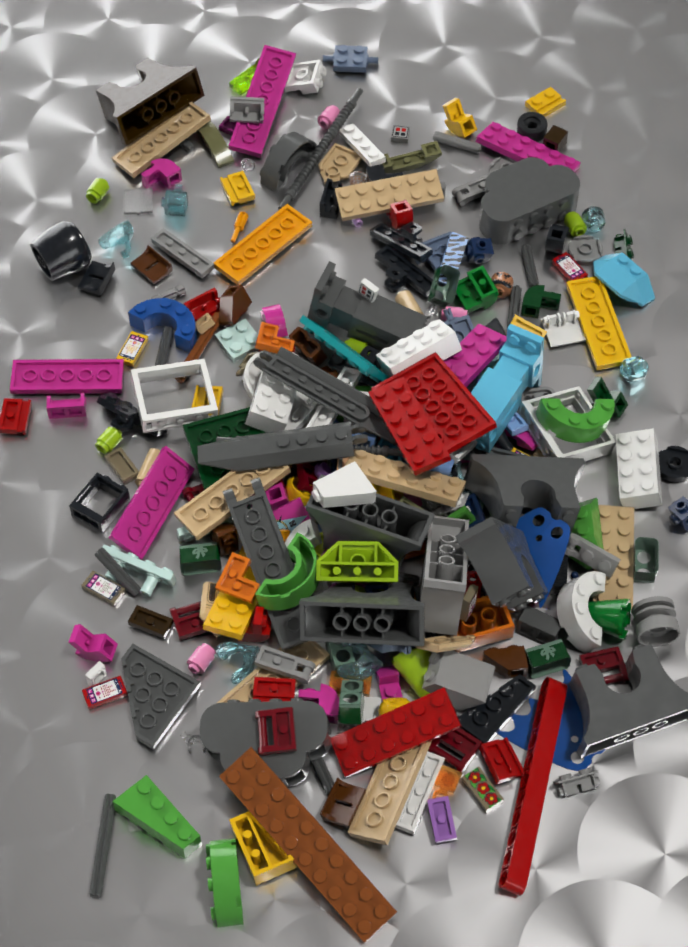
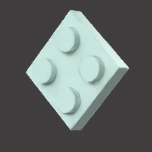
(237, 340)

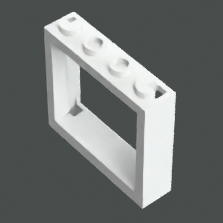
(173, 418)
(543, 437)

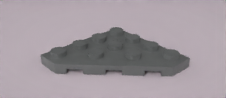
(155, 693)

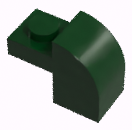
(537, 298)
(599, 390)

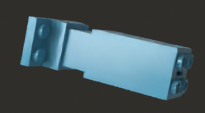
(502, 387)

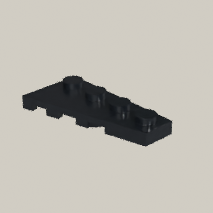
(489, 718)

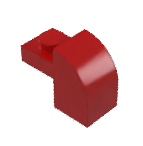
(400, 214)
(258, 628)

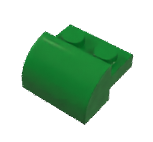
(477, 290)

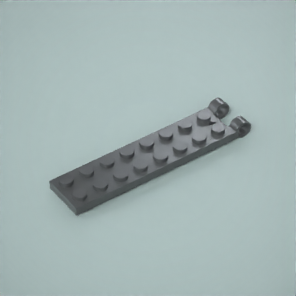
(268, 554)

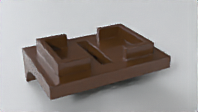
(147, 260)
(346, 794)

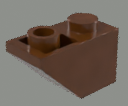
(233, 304)
(226, 538)
(507, 661)

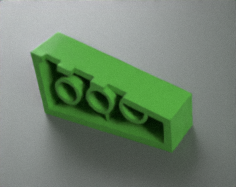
(154, 813)

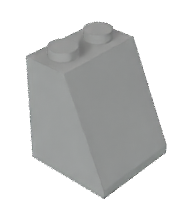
(462, 676)

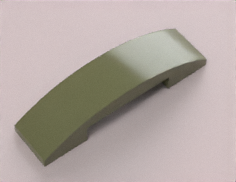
(216, 144)
(412, 160)

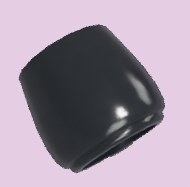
(61, 251)

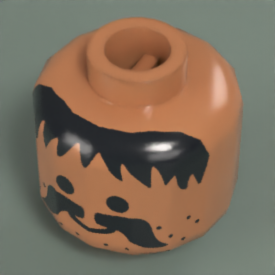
(503, 283)

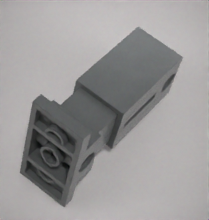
(375, 323)

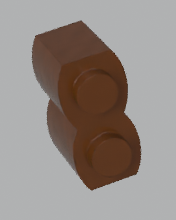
(308, 346)

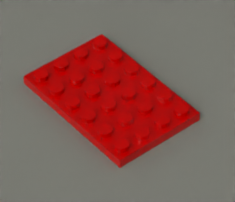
(446, 402)

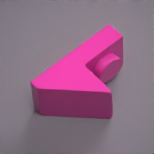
(388, 682)

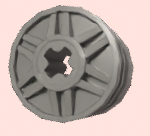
(655, 621)

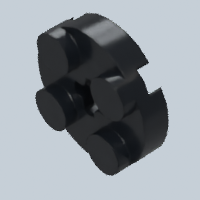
(670, 472)

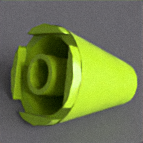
(413, 668)

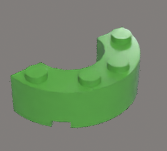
(575, 426)
(300, 583)
(225, 883)

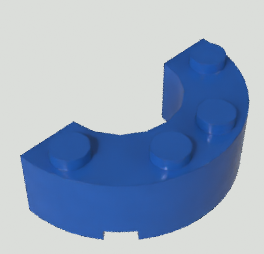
(166, 313)

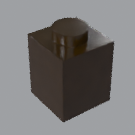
(556, 138)

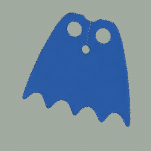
(549, 551)
(570, 725)

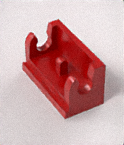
(204, 303)

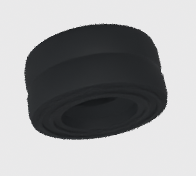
(532, 119)

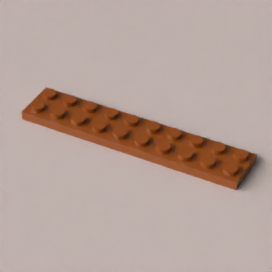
(308, 844)

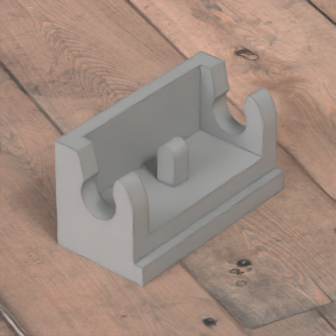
(246, 109)

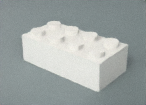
(423, 342)
(270, 404)
(638, 469)

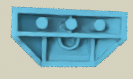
(624, 278)

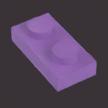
(442, 819)

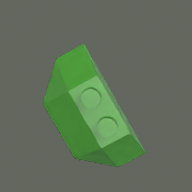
(588, 526)

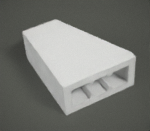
(344, 488)

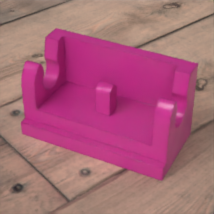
(66, 408)

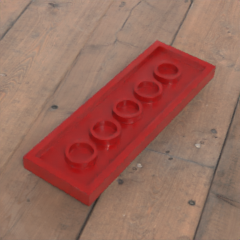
(409, 426)
(395, 732)

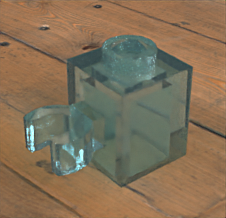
(175, 201)

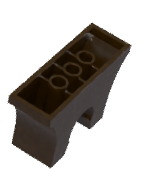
(156, 99)

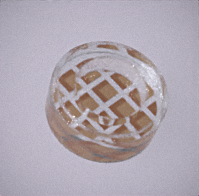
(357, 177)

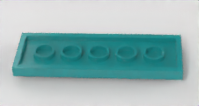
(343, 350)

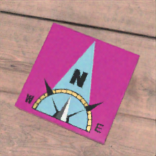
(291, 514)

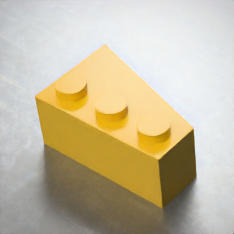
(259, 849)

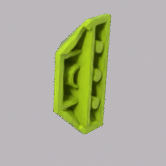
(357, 563)

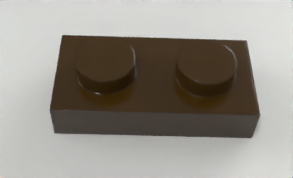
(150, 621)

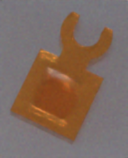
(447, 781)

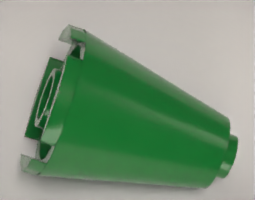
(611, 616)

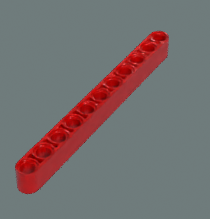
(533, 787)

